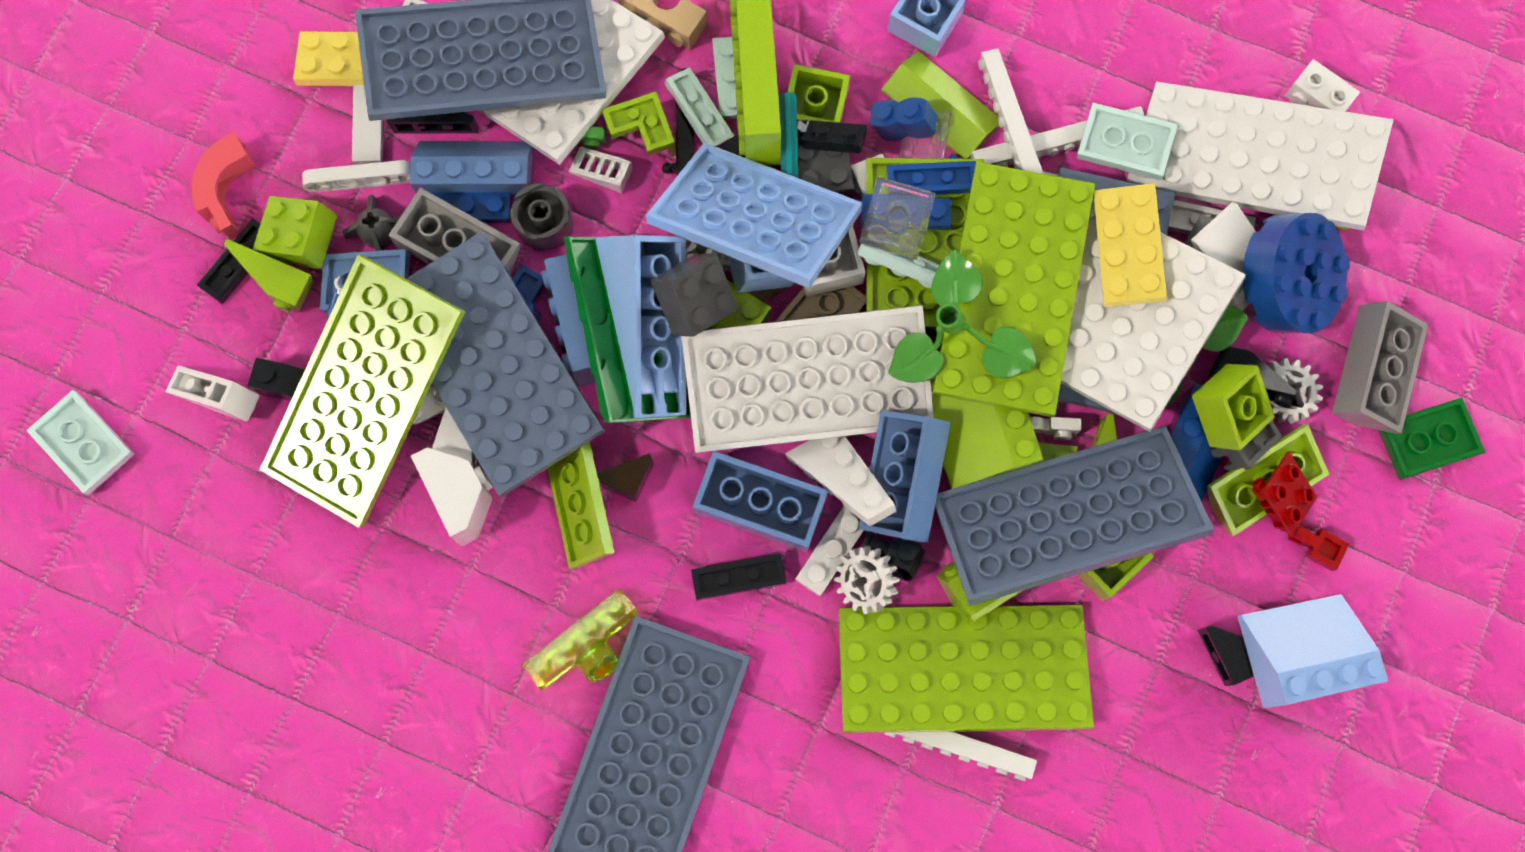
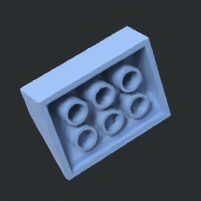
(1309, 651)

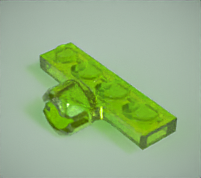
(584, 644)

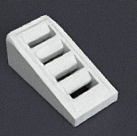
(616, 184)

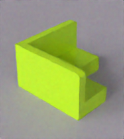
(641, 115)

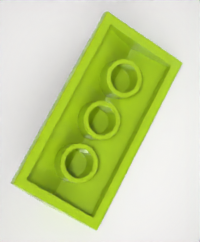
(970, 120)
(1232, 493)

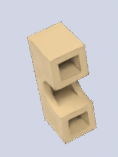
(680, 24)

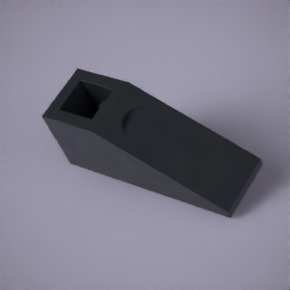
(1276, 387)

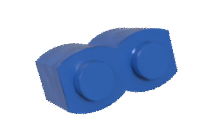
(902, 119)

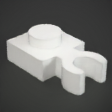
(1059, 427)

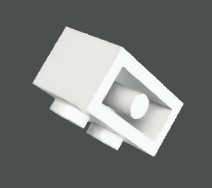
(1321, 89)

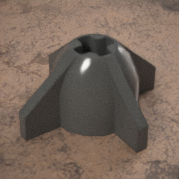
(372, 226)

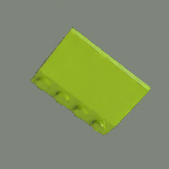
(984, 440)

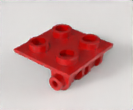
(1285, 495)

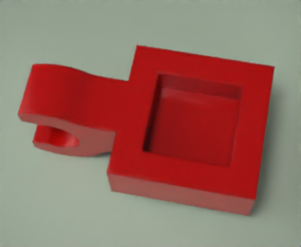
(1323, 547)

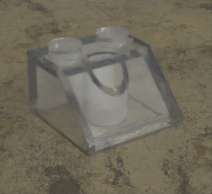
(897, 218)

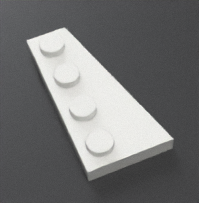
(845, 475)

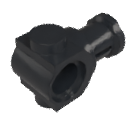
(904, 554)

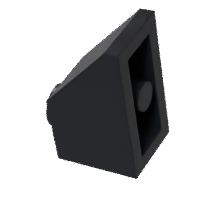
(1228, 654)

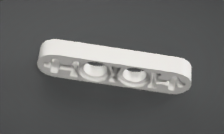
(357, 176)

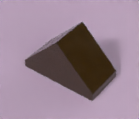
(627, 477)

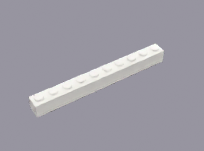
(1009, 112)
(1045, 143)
(969, 748)

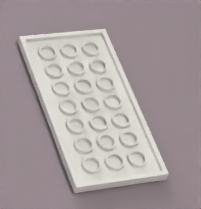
(1269, 154)
(799, 378)

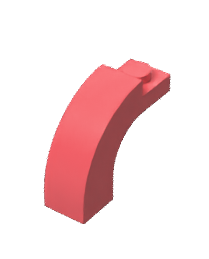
(212, 177)

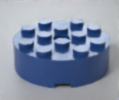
(1295, 273)

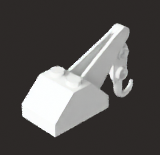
(452, 475)

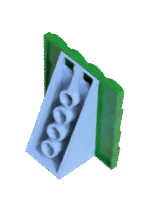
(626, 334)

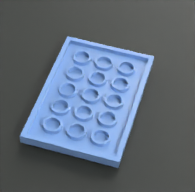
(755, 214)

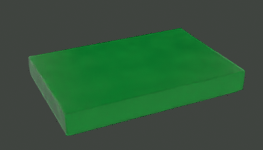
(1433, 439)

